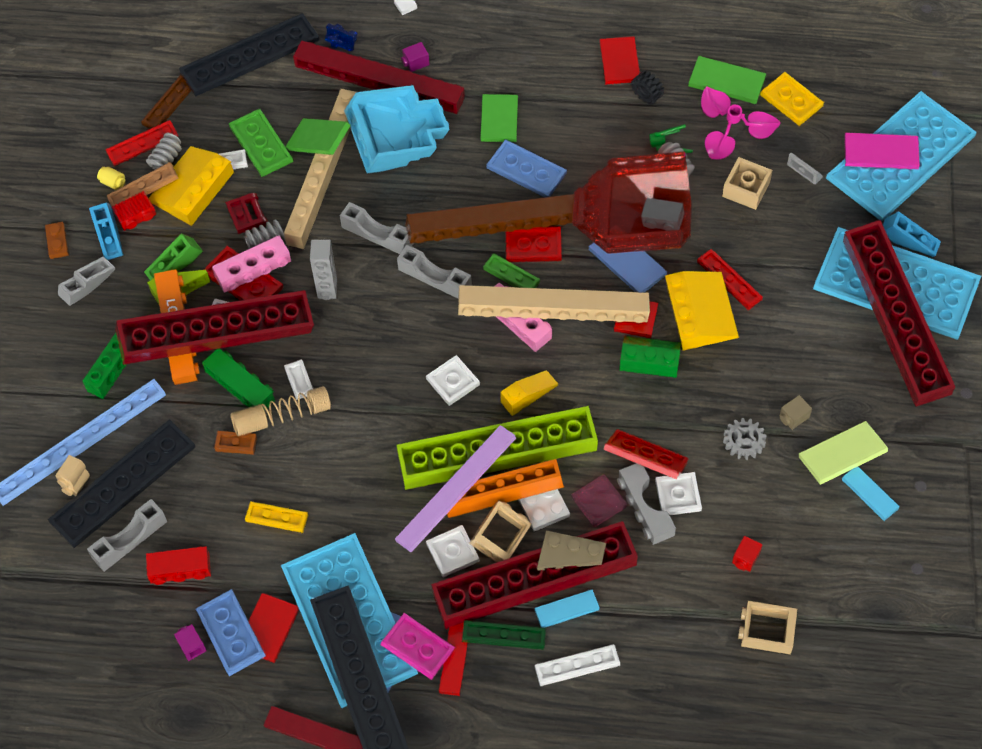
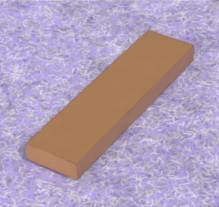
(146, 183)

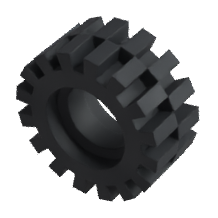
(647, 87)

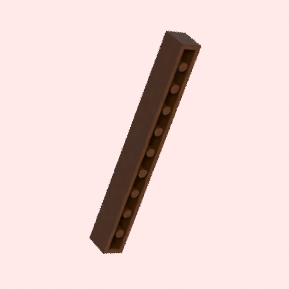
(489, 218)

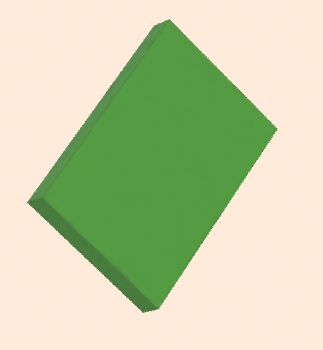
(499, 118)

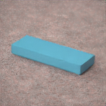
(870, 493)
(567, 609)

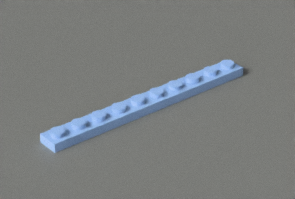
(80, 441)

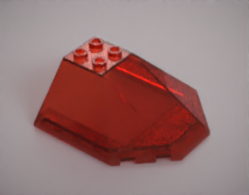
(614, 198)

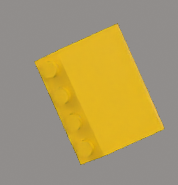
(199, 181)
(701, 308)

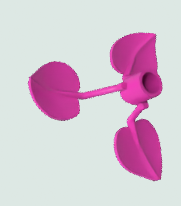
(720, 145)

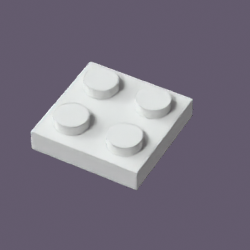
(452, 380)
(678, 495)
(544, 509)
(452, 551)

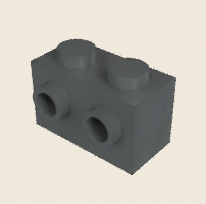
(662, 214)

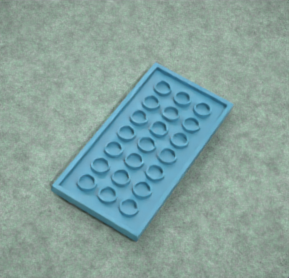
(885, 189)
(939, 288)
(333, 568)

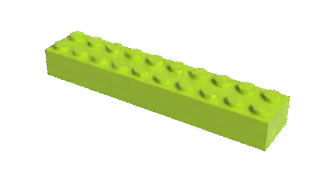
(536, 441)

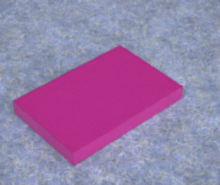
(417, 646)

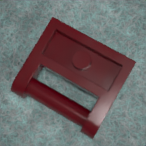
(240, 213)

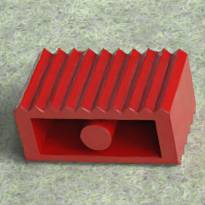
(134, 211)

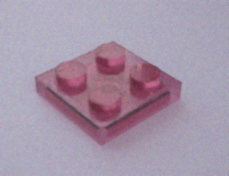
(599, 500)

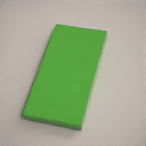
(728, 78)
(318, 136)
(260, 142)

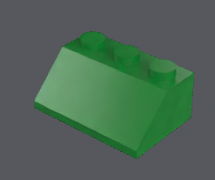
(650, 356)

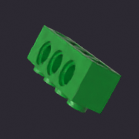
(105, 370)

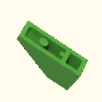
(176, 256)

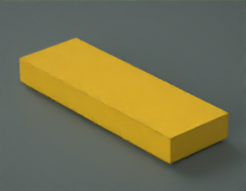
(276, 517)

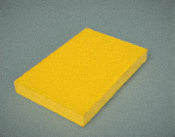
(792, 98)

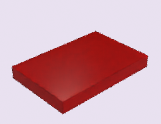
(619, 59)
(534, 245)
(272, 623)

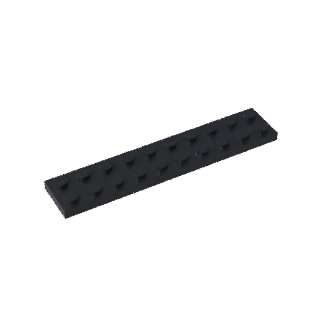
(358, 671)

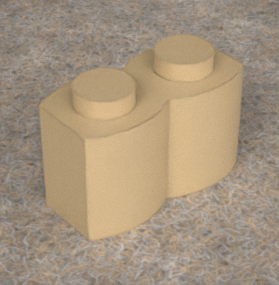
(72, 476)

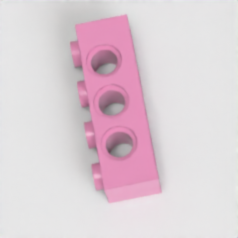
(255, 256)
(535, 337)

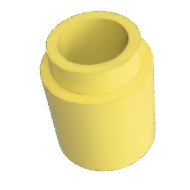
(111, 178)

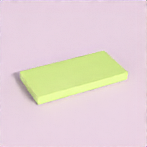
(843, 452)

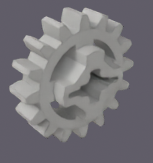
(743, 434)

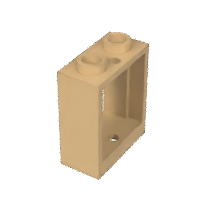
(489, 548)
(774, 611)

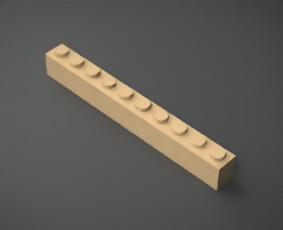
(316, 183)
(553, 304)

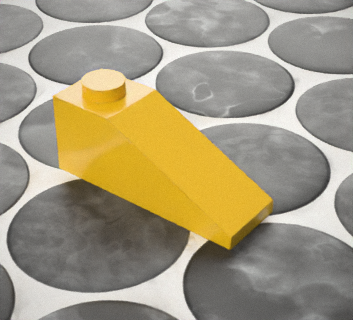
(526, 391)

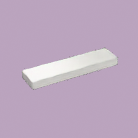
(577, 665)

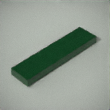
(503, 634)

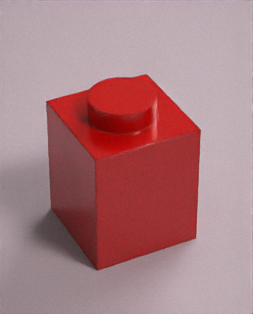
(747, 554)

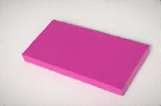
(881, 151)

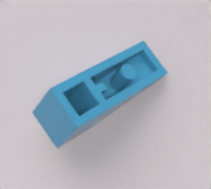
(106, 230)
(910, 235)

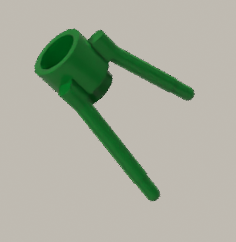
(658, 138)

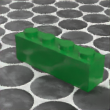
(237, 380)

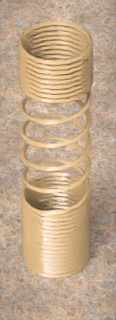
(255, 419)

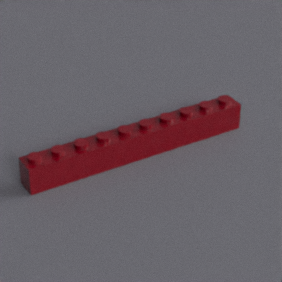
(375, 75)

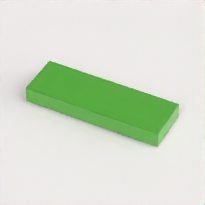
(510, 273)

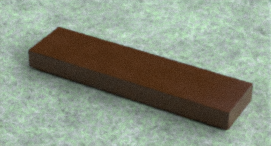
(167, 103)

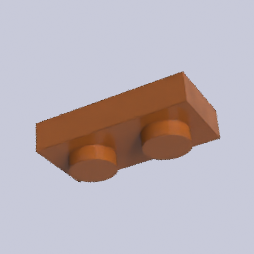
(56, 240)
(232, 443)

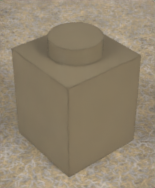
(795, 412)

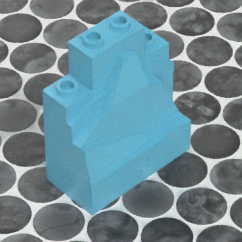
(394, 127)

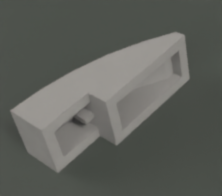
(85, 280)

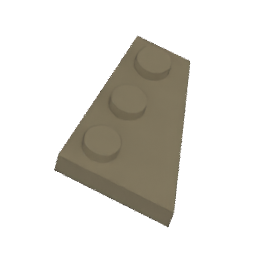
(568, 550)

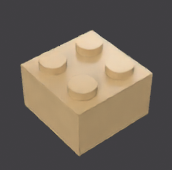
(747, 183)

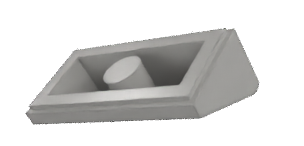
(804, 169)

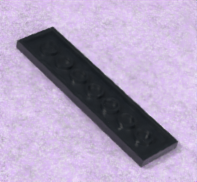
(248, 54)
(121, 483)

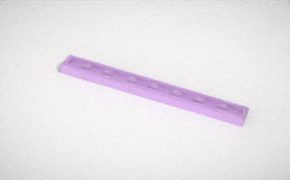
(455, 488)

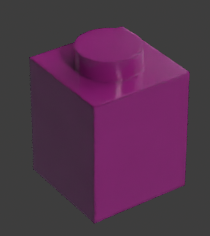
(415, 57)
(189, 642)

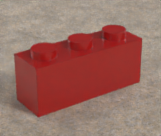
(178, 565)

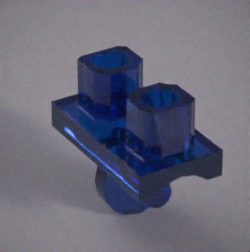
(339, 37)

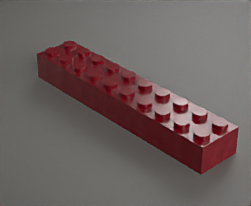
(898, 313)
(213, 327)
(519, 581)

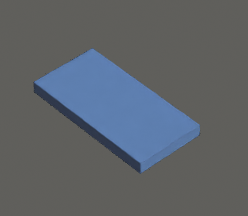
(526, 169)
(633, 268)
(230, 632)

